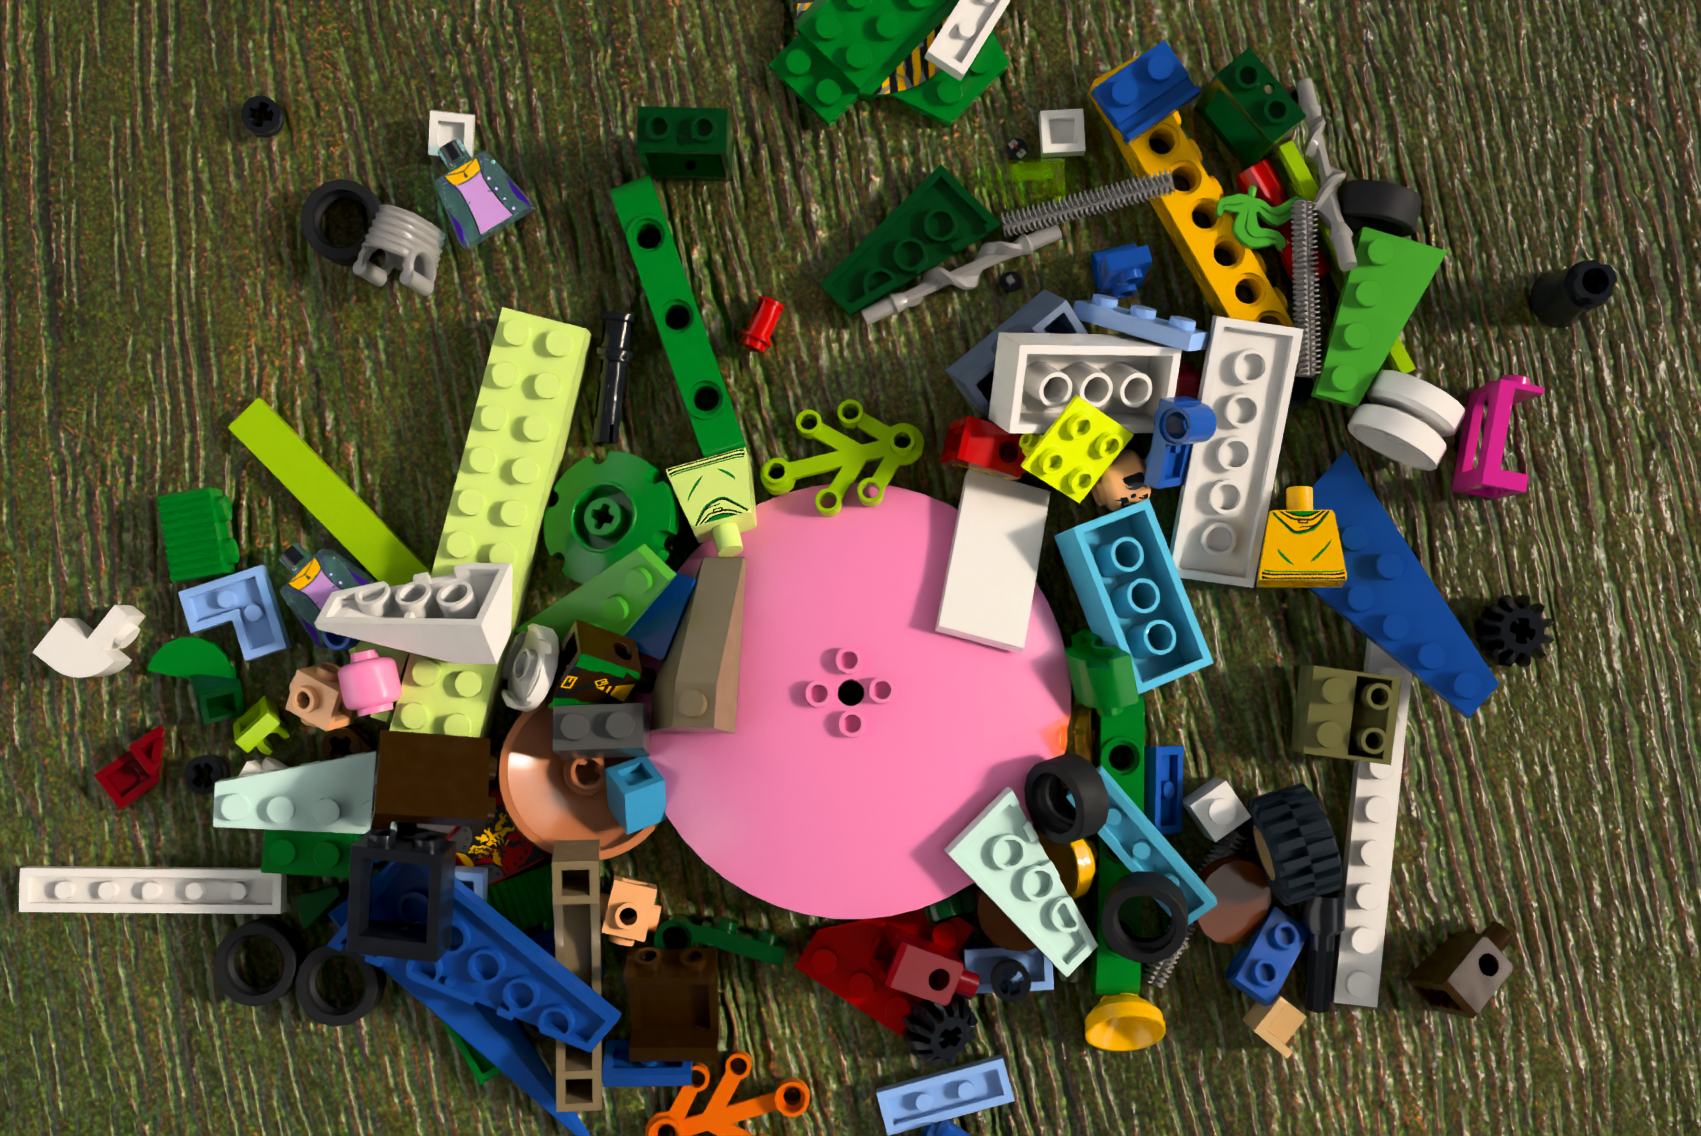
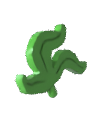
(1245, 225)

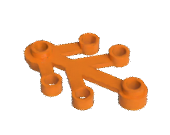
(720, 1116)

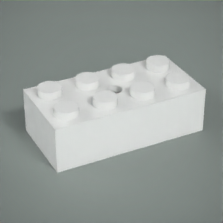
(1112, 372)

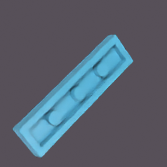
(1146, 850)

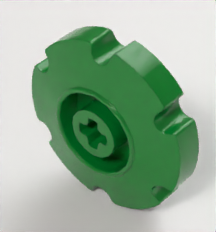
(594, 494)

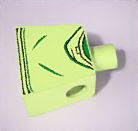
(717, 498)

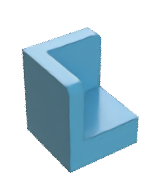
(636, 794)

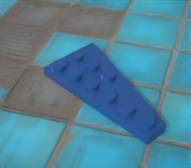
(1393, 596)
(489, 962)

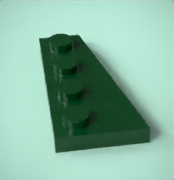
(917, 236)

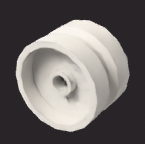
(1406, 419)

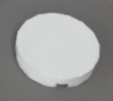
(530, 667)

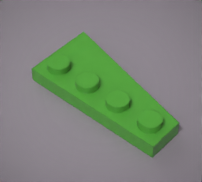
(1372, 312)
(611, 598)

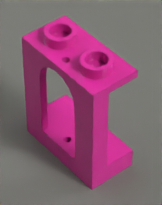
(1488, 479)

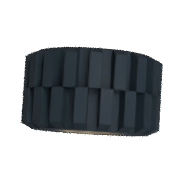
(1294, 844)

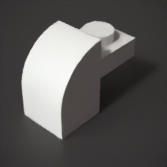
(82, 652)

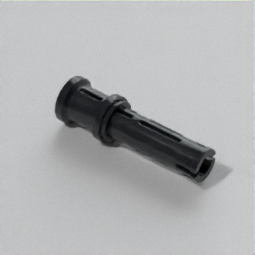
(614, 356)

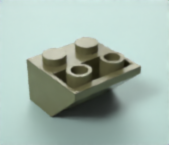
(1345, 714)

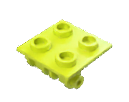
(1074, 448)

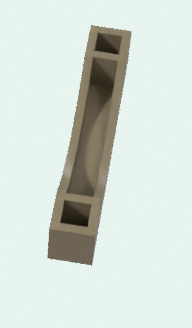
(579, 950)

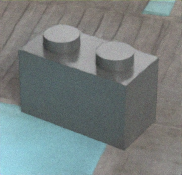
(601, 731)

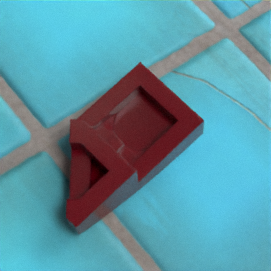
(136, 770)

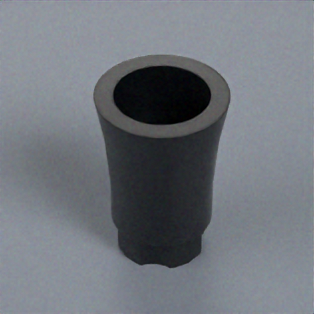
(1568, 294)

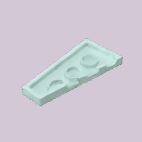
(305, 797)
(1013, 870)

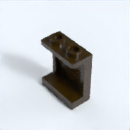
(433, 780)
(673, 1004)

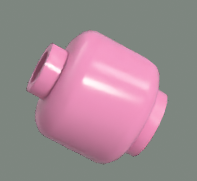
(369, 683)

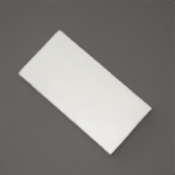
(993, 561)

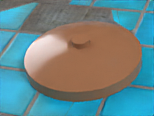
(557, 796)

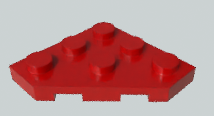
(841, 957)

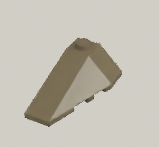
(701, 673)

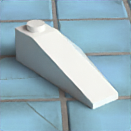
(443, 617)

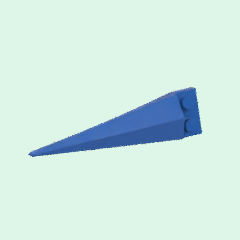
(490, 1034)

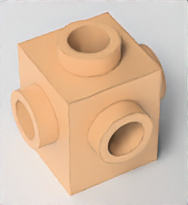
(318, 698)
(634, 895)

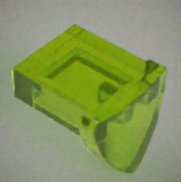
(1040, 169)

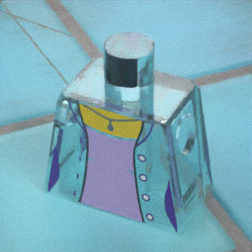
(478, 195)
(314, 582)

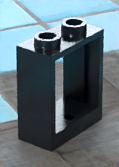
(395, 938)

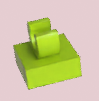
(257, 724)

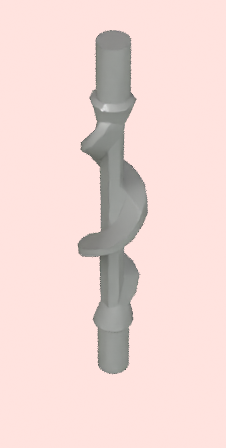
(1317, 161)
(964, 277)

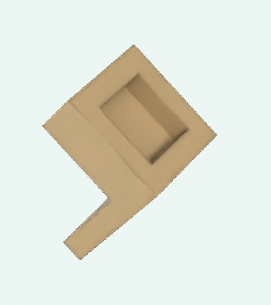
(1275, 1023)

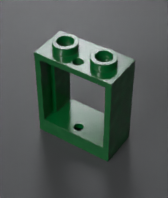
(1240, 93)
(682, 135)

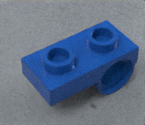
(1120, 269)
(1172, 440)
(1268, 958)

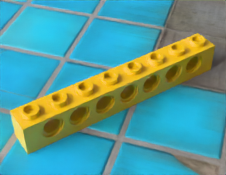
(1192, 242)

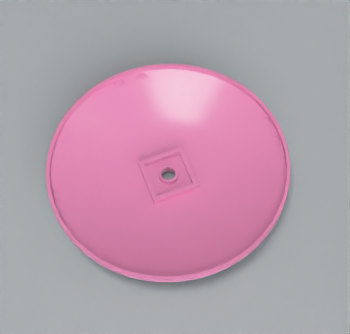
(857, 802)

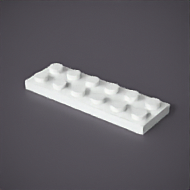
(1233, 473)

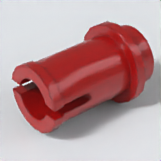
(761, 325)

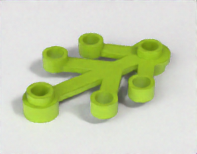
(848, 457)

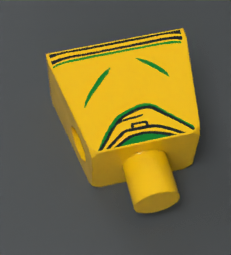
(1301, 546)

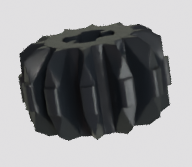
(1525, 619)
(939, 1031)

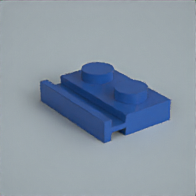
(1145, 92)

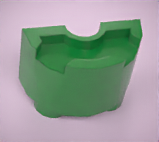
(1100, 674)

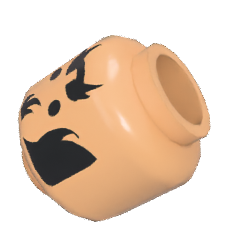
(1122, 482)

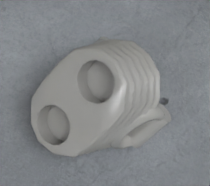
(408, 245)

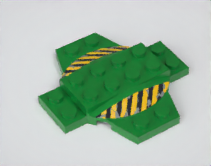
(879, 51)

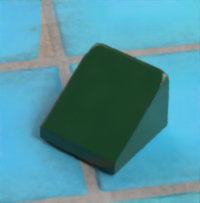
(217, 698)
(318, 902)

